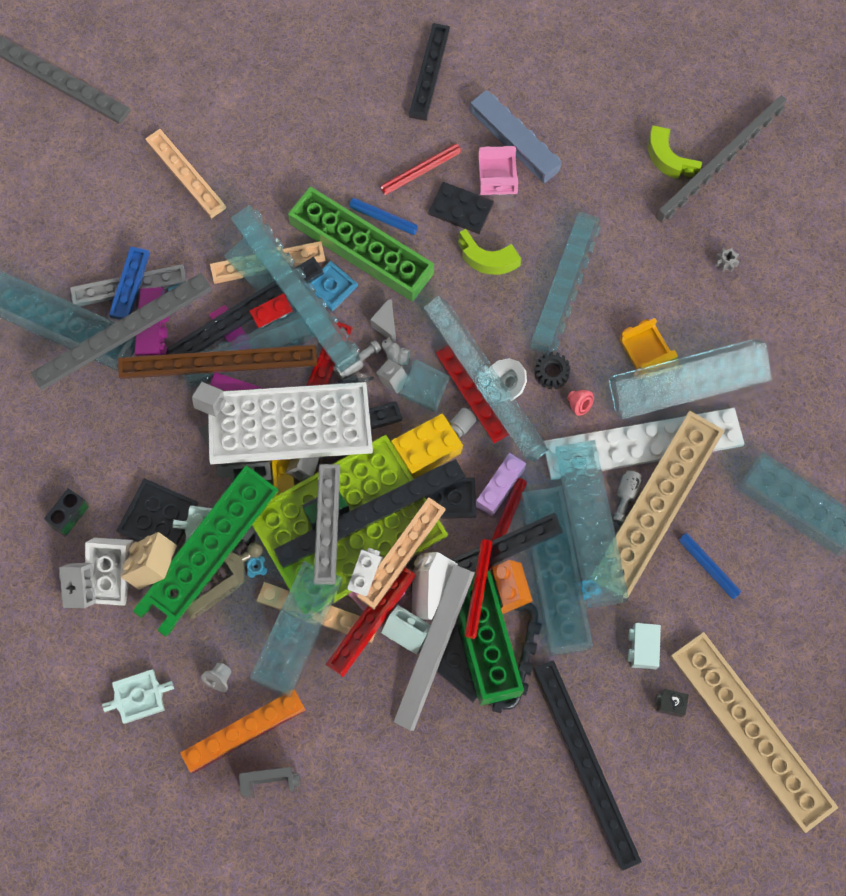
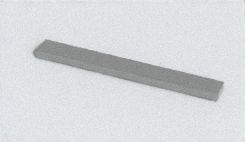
(433, 647)

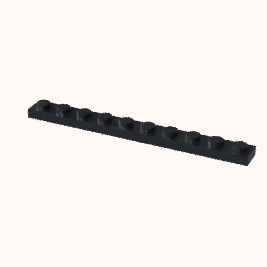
(237, 315)
(375, 510)
(587, 766)

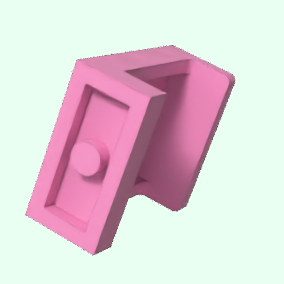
(498, 170)

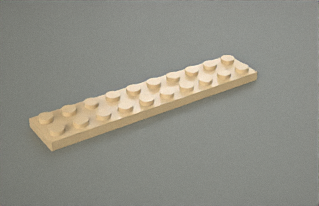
(664, 494)
(754, 733)

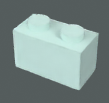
(406, 629)
(645, 646)

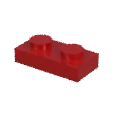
(271, 311)

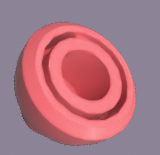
(580, 401)

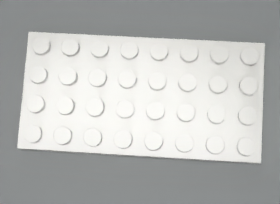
(291, 423)

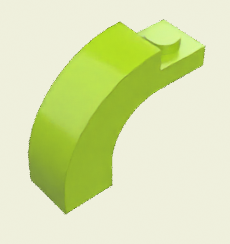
(665, 159)
(487, 261)

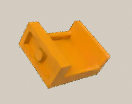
(646, 345)

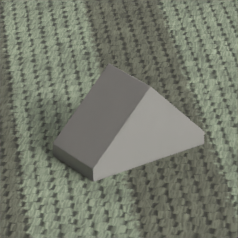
(384, 321)

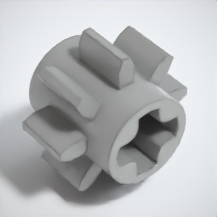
(723, 263)

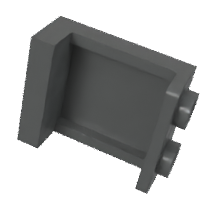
(248, 779)

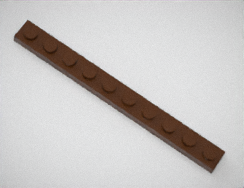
(217, 361)

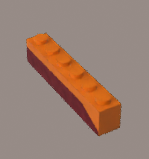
(242, 732)

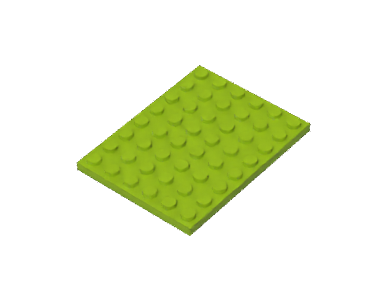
(361, 480)

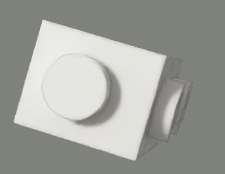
(365, 571)

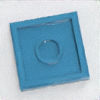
(333, 286)

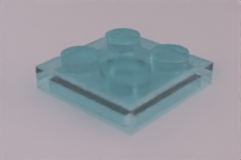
(425, 385)

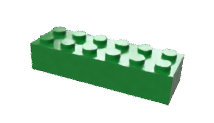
(491, 652)

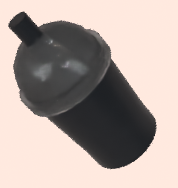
(357, 378)

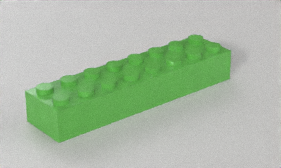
(361, 244)

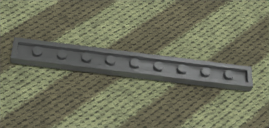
(63, 81)
(719, 161)
(121, 331)

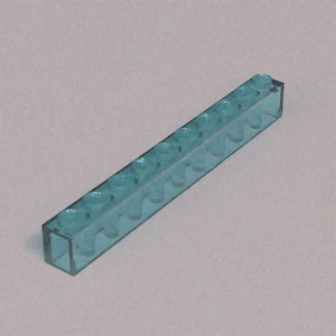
(296, 289)
(486, 379)

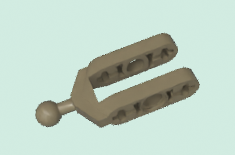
(225, 588)

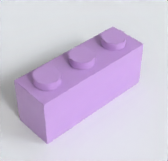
(500, 485)

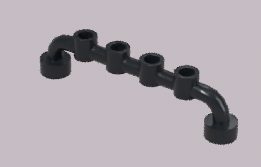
(525, 666)

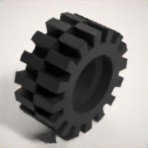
(556, 360)

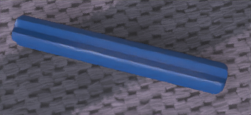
(383, 216)
(709, 565)

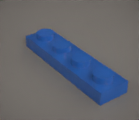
(129, 283)

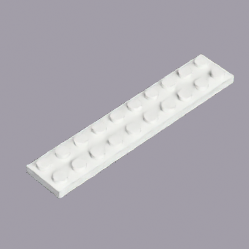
(644, 441)

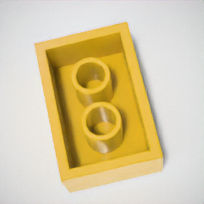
(427, 446)

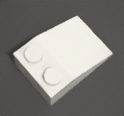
(107, 562)
(428, 586)

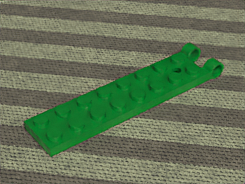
(208, 547)

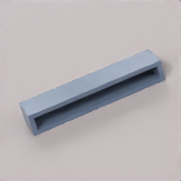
(512, 132)

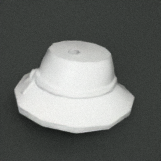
(512, 375)

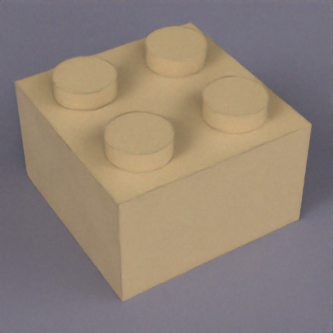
(148, 561)

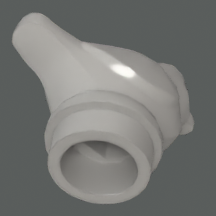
(395, 353)

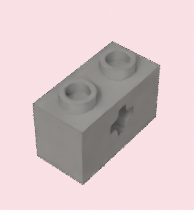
(77, 585)

